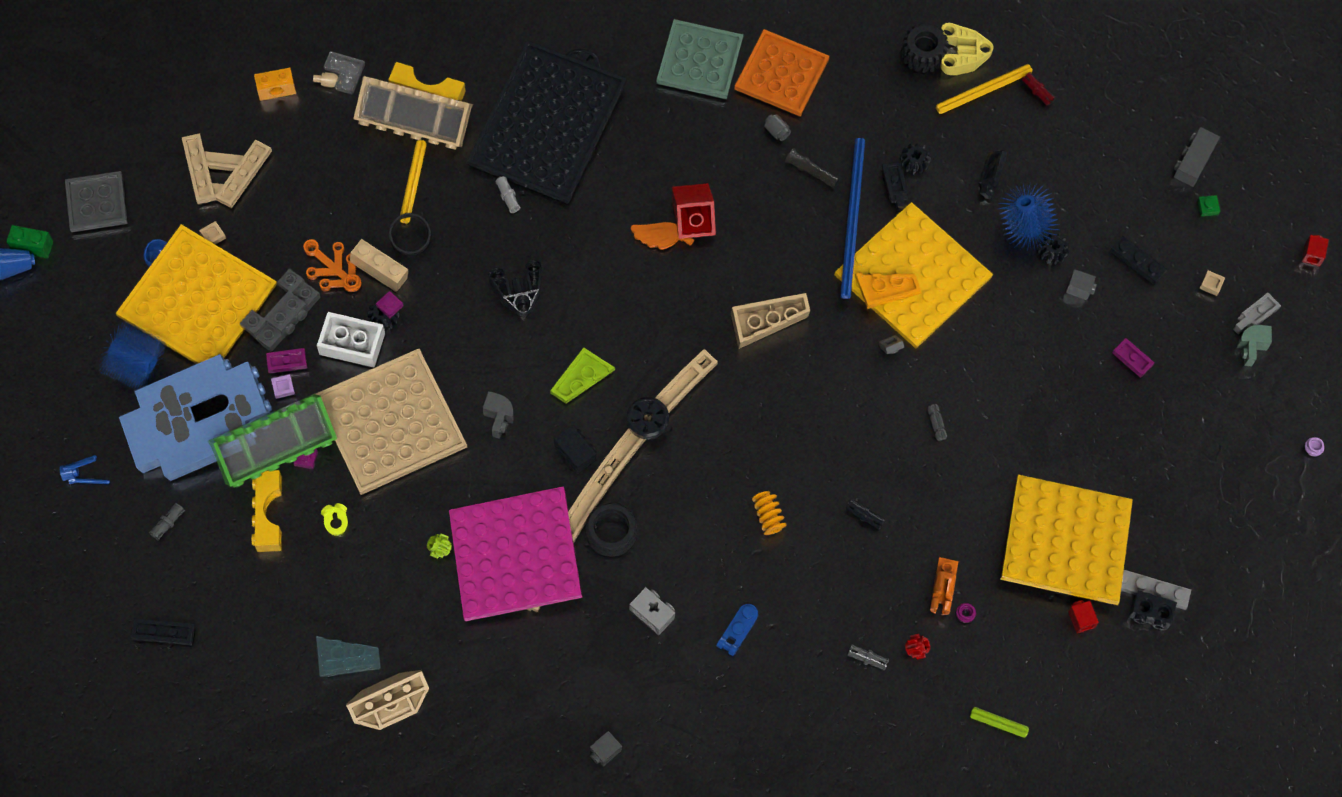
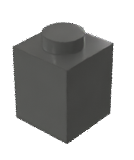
(1081, 284)
(605, 749)

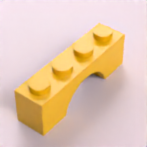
(404, 76)
(267, 488)

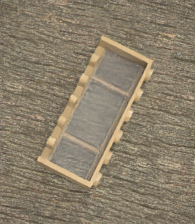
(412, 112)

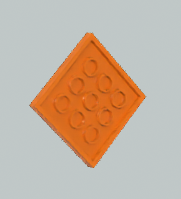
(782, 72)

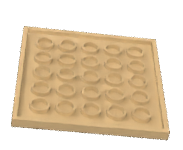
(391, 421)

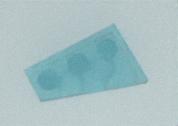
(342, 657)

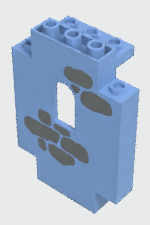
(165, 427)

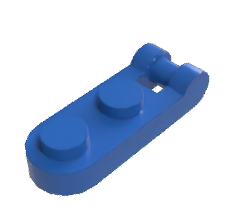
(738, 628)

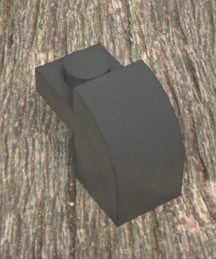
(501, 410)

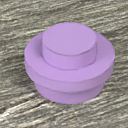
(1314, 446)

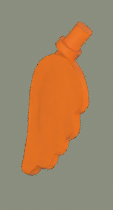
(658, 235)

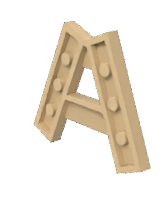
(243, 169)

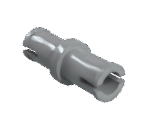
(508, 194)

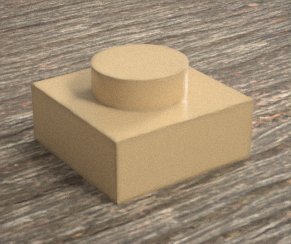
(213, 233)
(1212, 283)

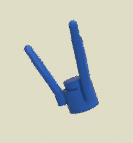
(71, 470)

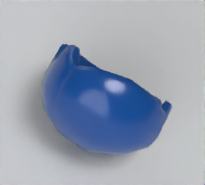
(152, 250)

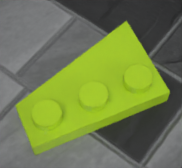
(580, 375)

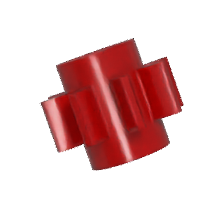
(917, 646)

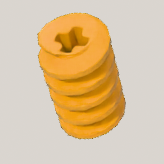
(768, 513)

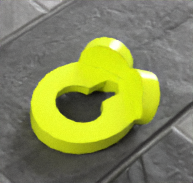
(340, 510)

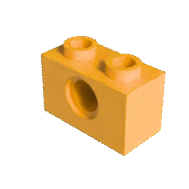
(275, 84)

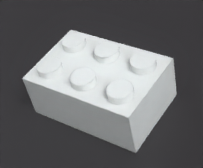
(351, 339)

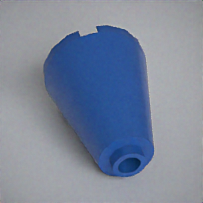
(14, 262)

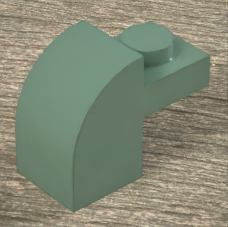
(1253, 339)

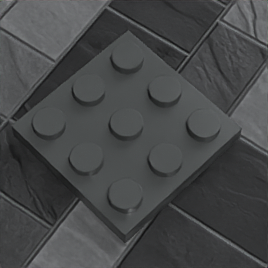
(96, 201)

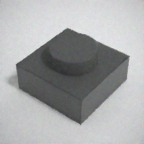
(891, 345)

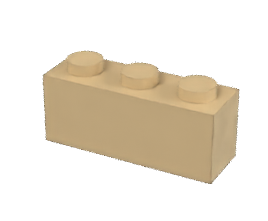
(379, 265)

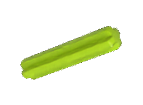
(999, 722)

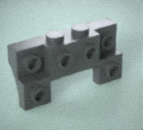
(285, 314)

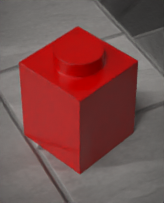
(1315, 250)
(1083, 616)

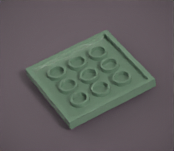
(700, 59)

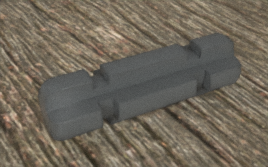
(937, 422)

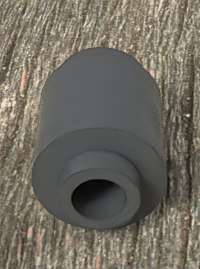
(777, 127)

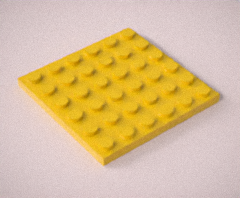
(941, 265)
(195, 297)
(1067, 539)

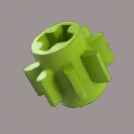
(439, 545)

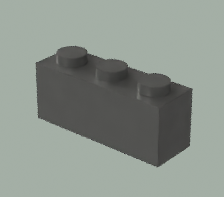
(1195, 156)

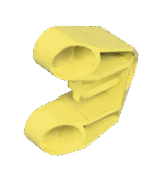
(968, 52)

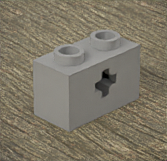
(655, 620)

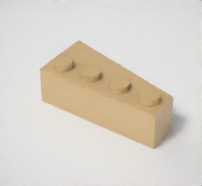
(766, 317)

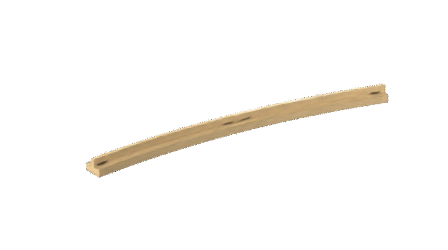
(629, 444)

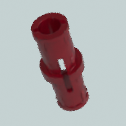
(1038, 88)

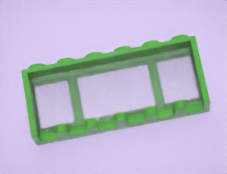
(273, 440)

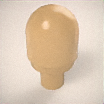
(326, 79)

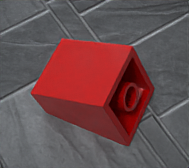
(694, 210)

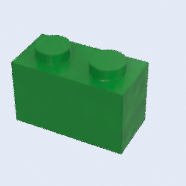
(36, 241)

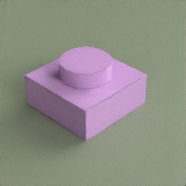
(282, 386)

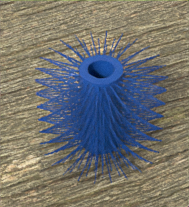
(1028, 216)
(132, 356)

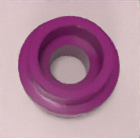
(966, 607)

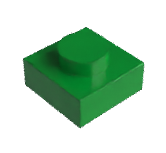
(1208, 205)

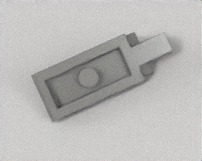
(1257, 313)

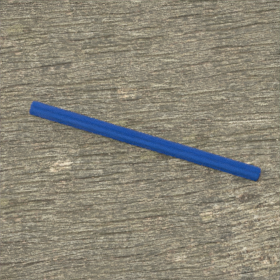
(852, 222)

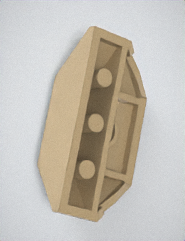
(389, 700)

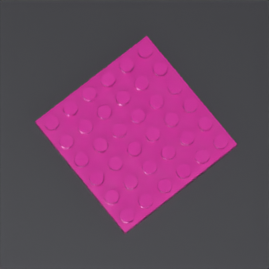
(515, 554)

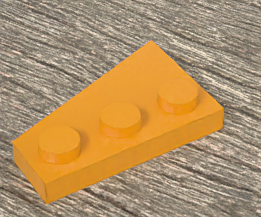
(884, 289)

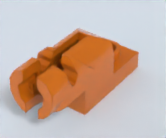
(944, 585)

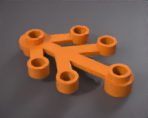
(333, 269)

